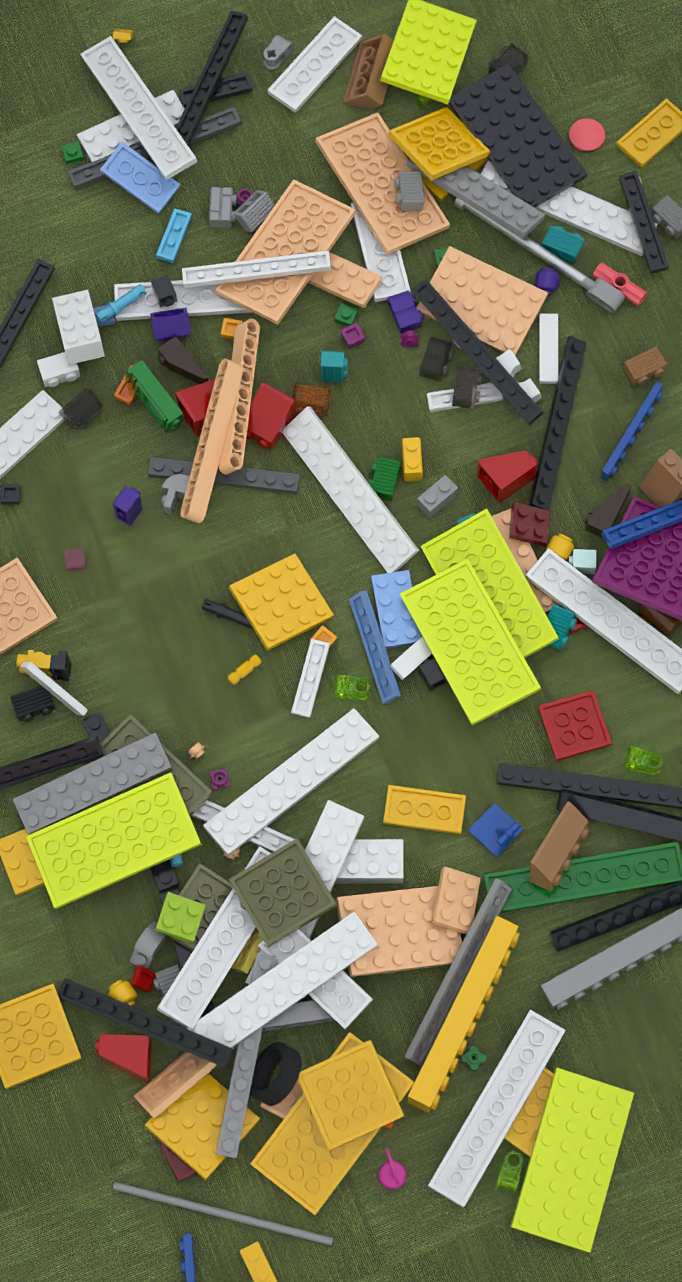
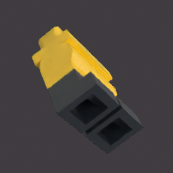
(54, 666)

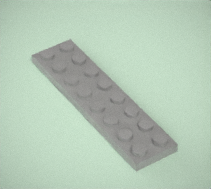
(488, 199)
(92, 783)

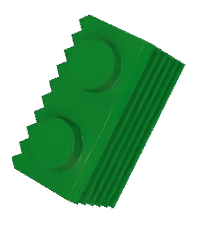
(385, 477)

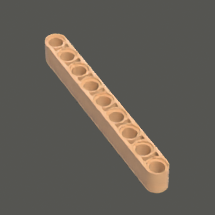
(245, 354)
(211, 441)

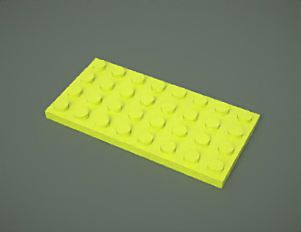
(499, 573)
(470, 642)
(113, 840)
(572, 1160)

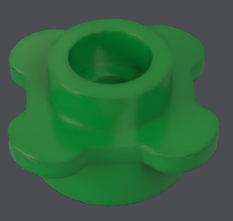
(473, 1063)

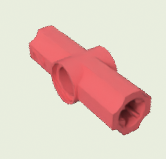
(630, 290)

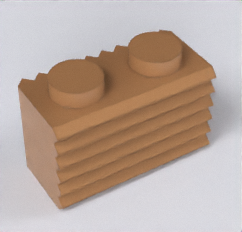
(645, 366)

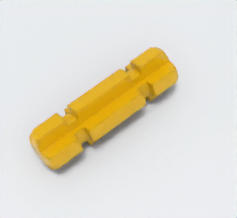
(244, 669)

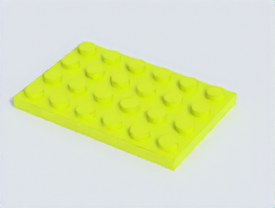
(428, 50)

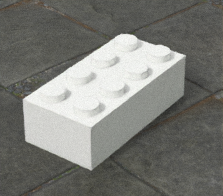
(78, 327)
(373, 862)

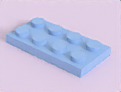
(139, 178)
(394, 618)

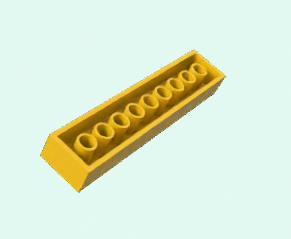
(462, 1015)

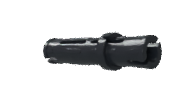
(226, 612)

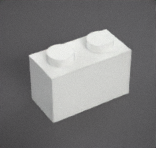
(56, 370)

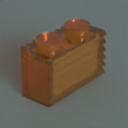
(312, 396)

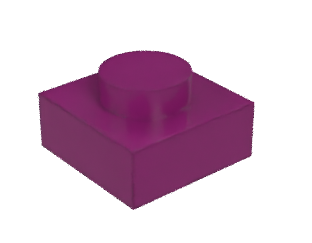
(352, 335)

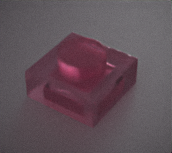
(75, 559)

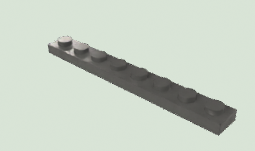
(241, 478)

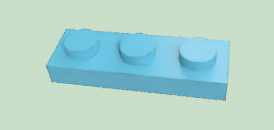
(174, 235)

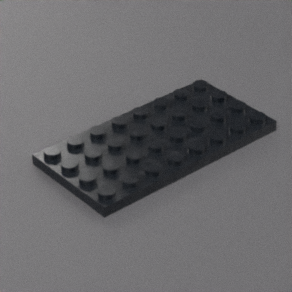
(519, 136)

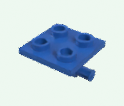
(495, 830)

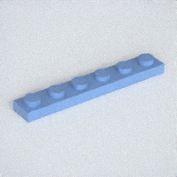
(374, 647)

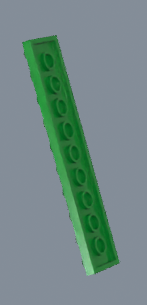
(595, 877)

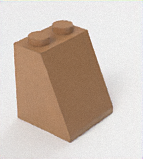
(664, 480)

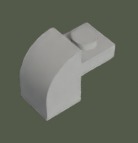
(172, 489)
(148, 946)

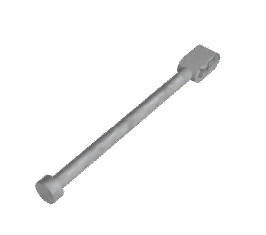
(598, 290)

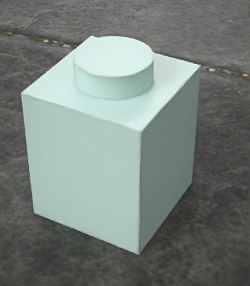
(583, 560)

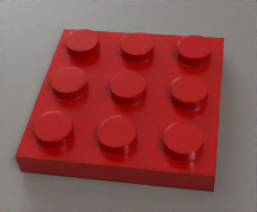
(574, 725)

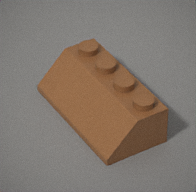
(364, 85)
(558, 848)

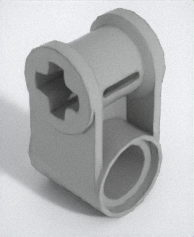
(277, 52)

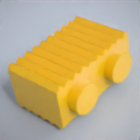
(412, 459)

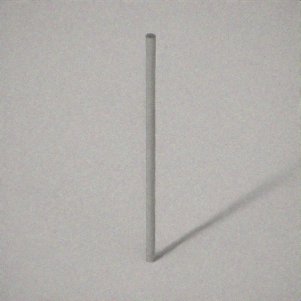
(223, 1213)

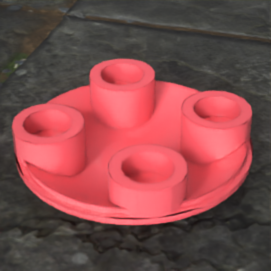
(587, 135)

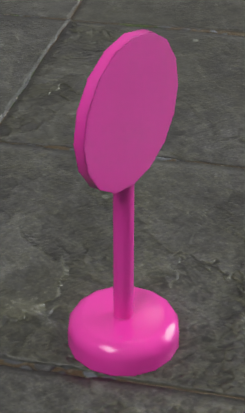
(392, 1173)

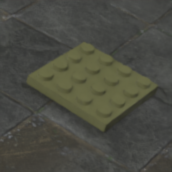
(207, 889)
(282, 892)

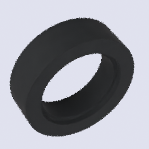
(284, 1080)

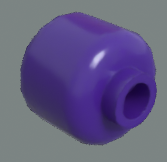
(547, 280)

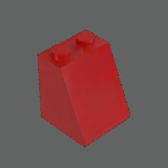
(194, 404)
(269, 416)
(507, 473)
(127, 1053)

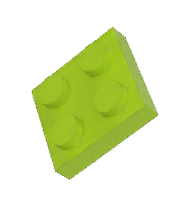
(180, 917)

